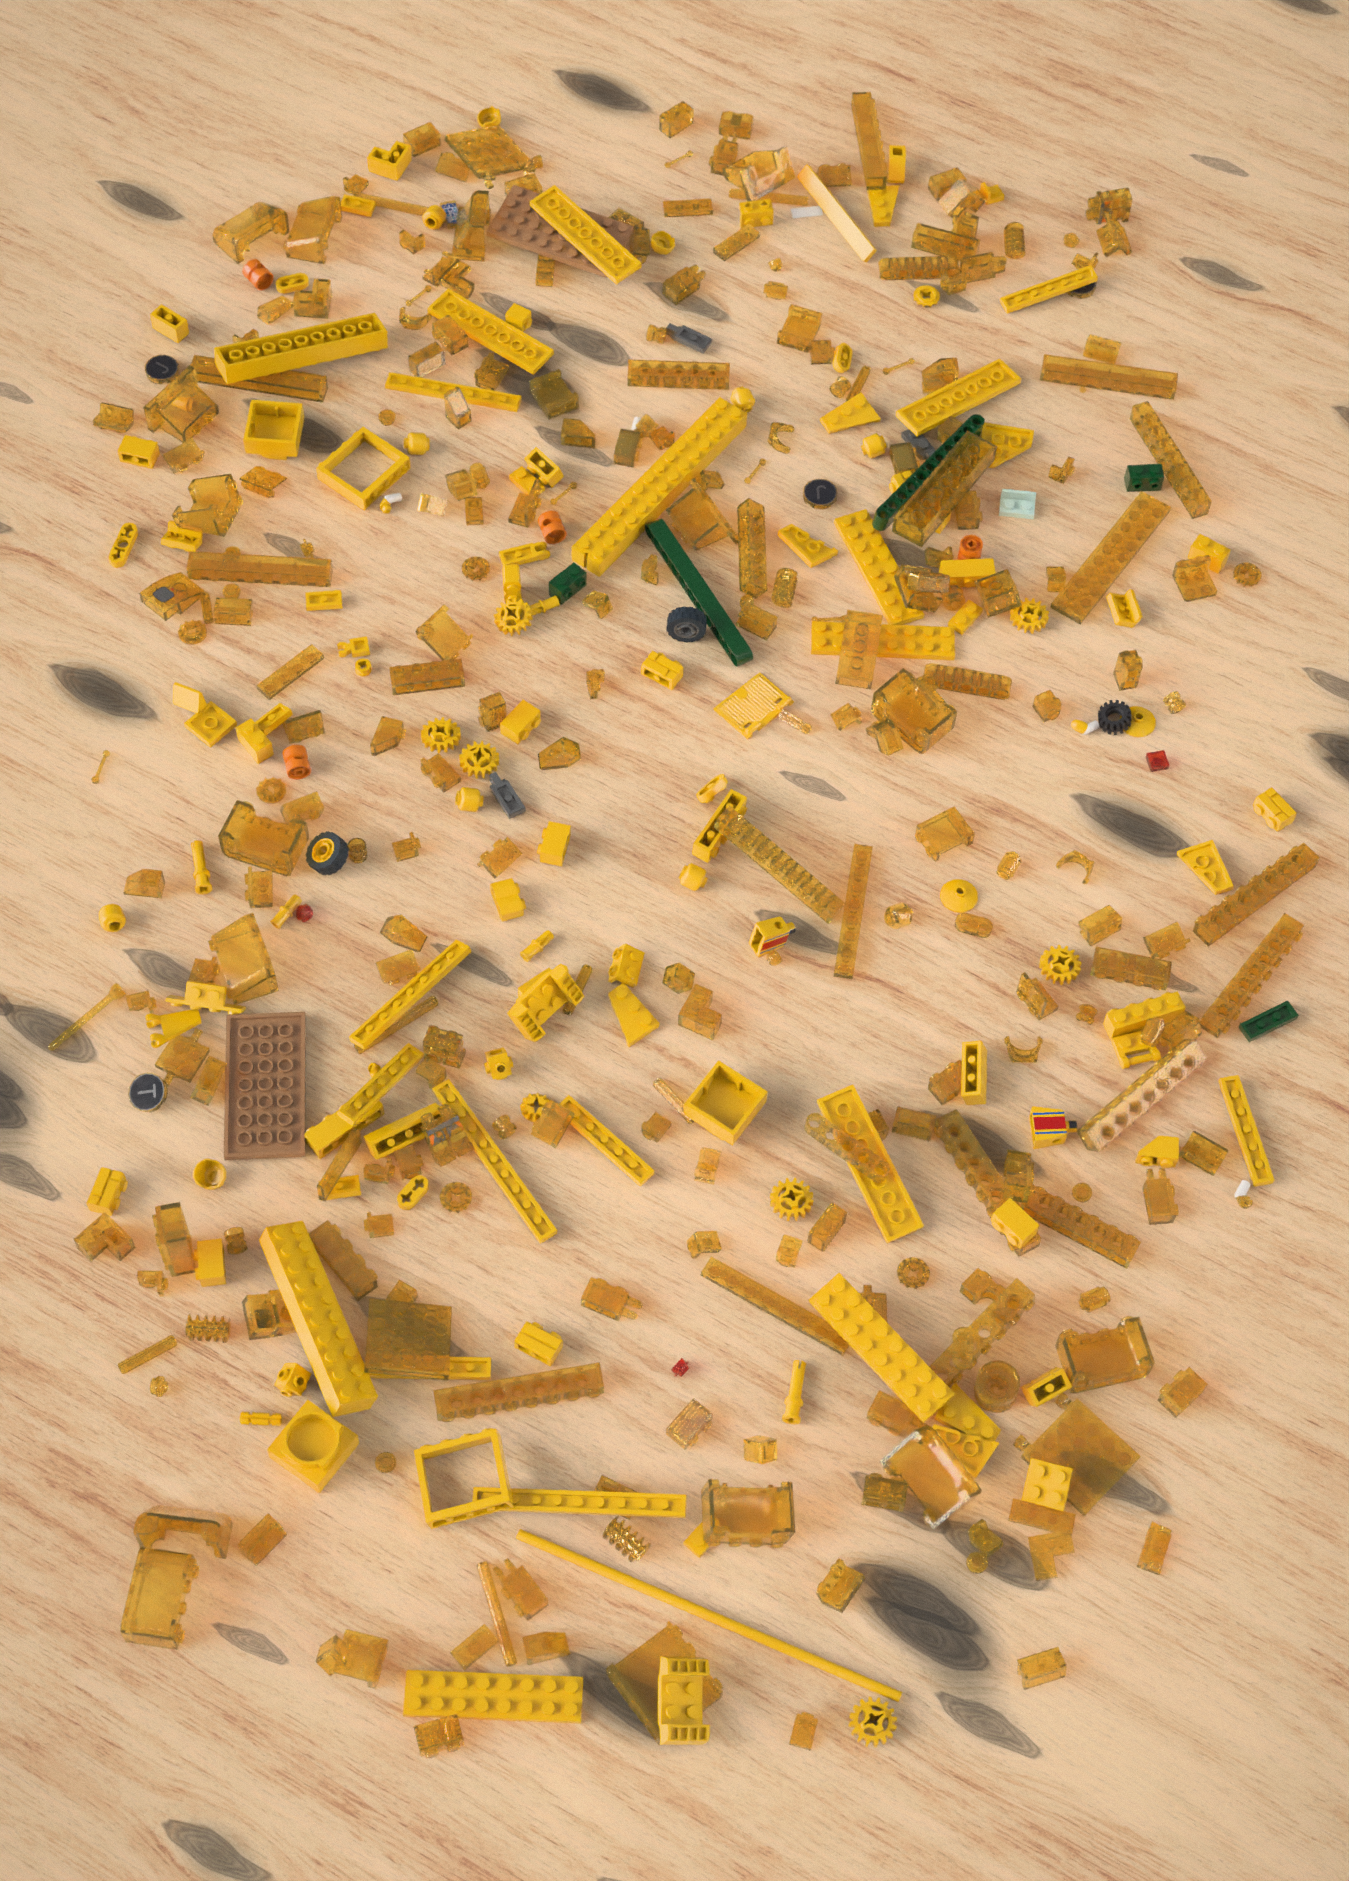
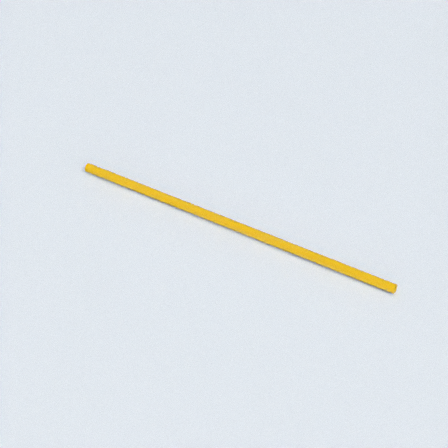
(709, 1615)

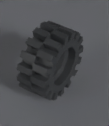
(1114, 708)

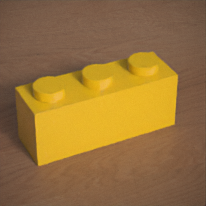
(967, 571)
(974, 1073)

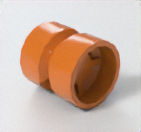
(258, 274)
(552, 527)
(970, 547)
(296, 762)

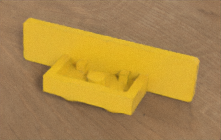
(207, 996)

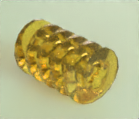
(1014, 240)
(784, 587)
(208, 1328)
(625, 1540)

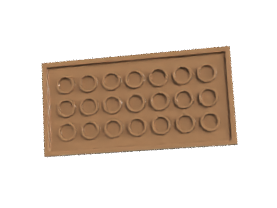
(525, 228)
(265, 1086)

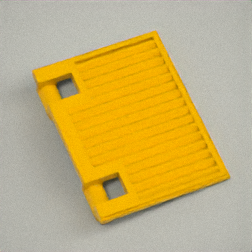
(753, 704)

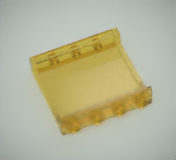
(639, 1671)

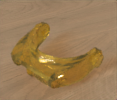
(411, 322)
(773, 440)
(1079, 858)
(1023, 1056)

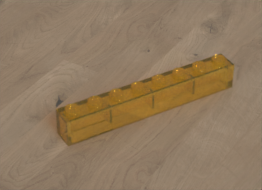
(869, 141)
(1109, 376)
(286, 384)
(259, 569)

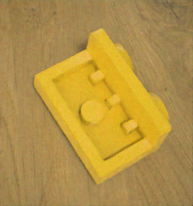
(756, 213)
(181, 538)
(1125, 608)
(626, 965)

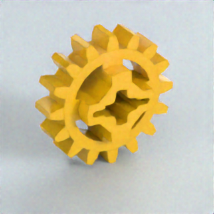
(1029, 616)
(513, 617)
(440, 735)
(470, 757)
(1060, 964)
(784, 1203)
(864, 1726)

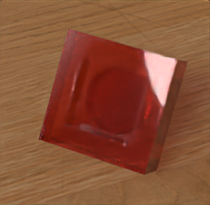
(1157, 761)

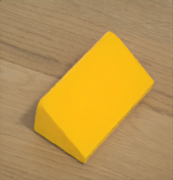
(188, 698)

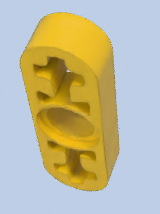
(122, 538)

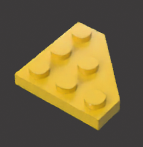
(1008, 439)

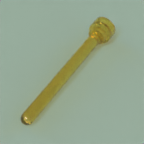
(116, 992)

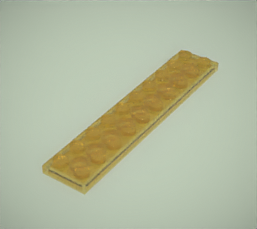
(1110, 557)

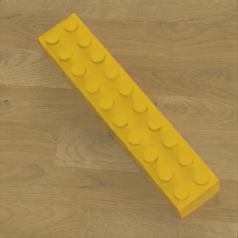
(300, 348)
(318, 1318)

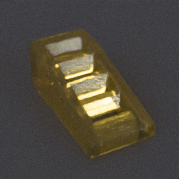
(273, 309)

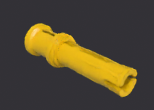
(201, 873)
(794, 1401)

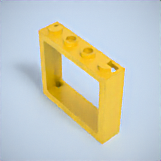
(380, 485)
(475, 1508)

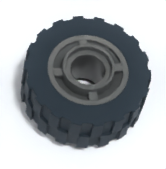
(686, 624)

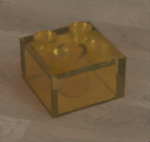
(997, 593)

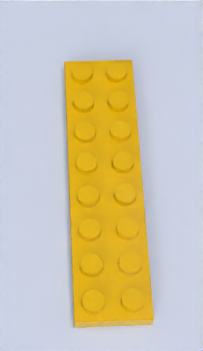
(585, 234)
(492, 331)
(958, 397)
(875, 565)
(894, 641)
(886, 1200)
(881, 1347)
(493, 1696)

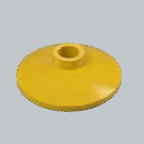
(1143, 726)
(958, 902)

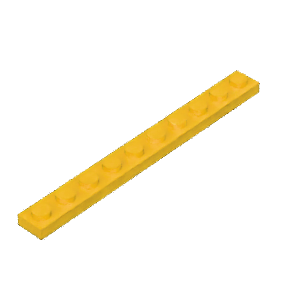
(497, 1163)
(591, 1502)

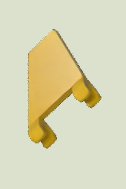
(172, 1025)

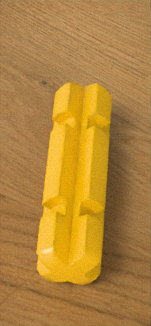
(260, 1418)

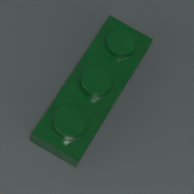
(1268, 1021)

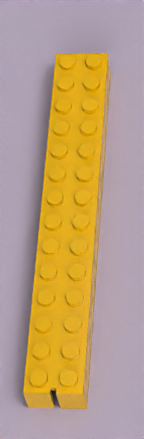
(659, 486)

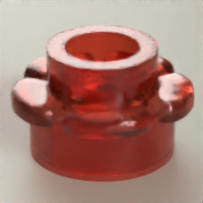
(304, 913)
(680, 1368)

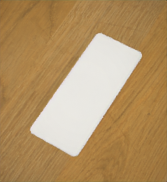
(806, 211)

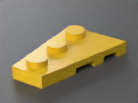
(882, 205)
(852, 413)
(807, 548)
(1208, 866)
(632, 1015)
(966, 1417)
(970, 1450)

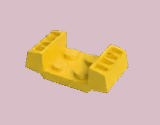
(543, 1000)
(681, 1700)

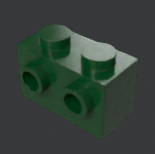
(1144, 477)
(568, 583)

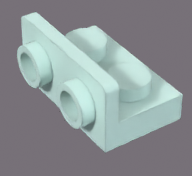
(1017, 504)

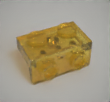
(114, 418)
(183, 456)
(259, 888)
(1165, 940)
(398, 966)
(1203, 1153)
(839, 1586)

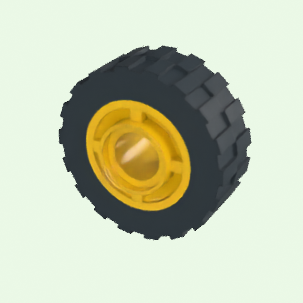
(327, 853)

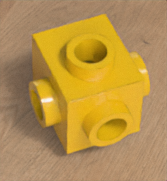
(498, 1063)
(292, 1379)

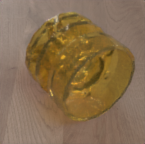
(999, 1375)

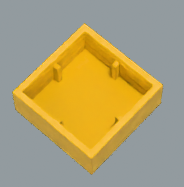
(274, 429)
(725, 1102)
(313, 1446)

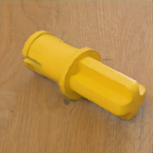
(543, 606)
(286, 911)
(537, 945)

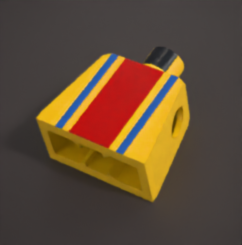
(770, 935)
(1049, 1127)

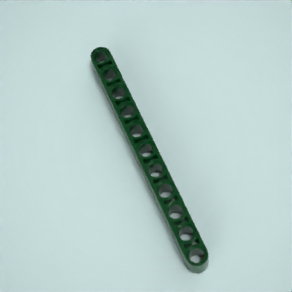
(887, 511)
(699, 592)

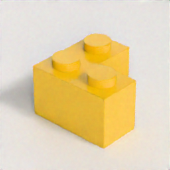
(391, 162)

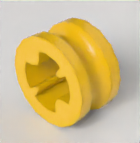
(363, 662)

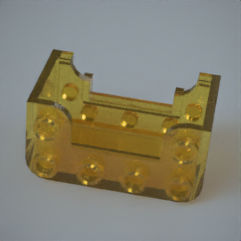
(911, 714)
(262, 841)
(1105, 1356)
(747, 1515)
(158, 1598)

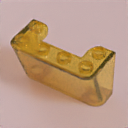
(213, 505)

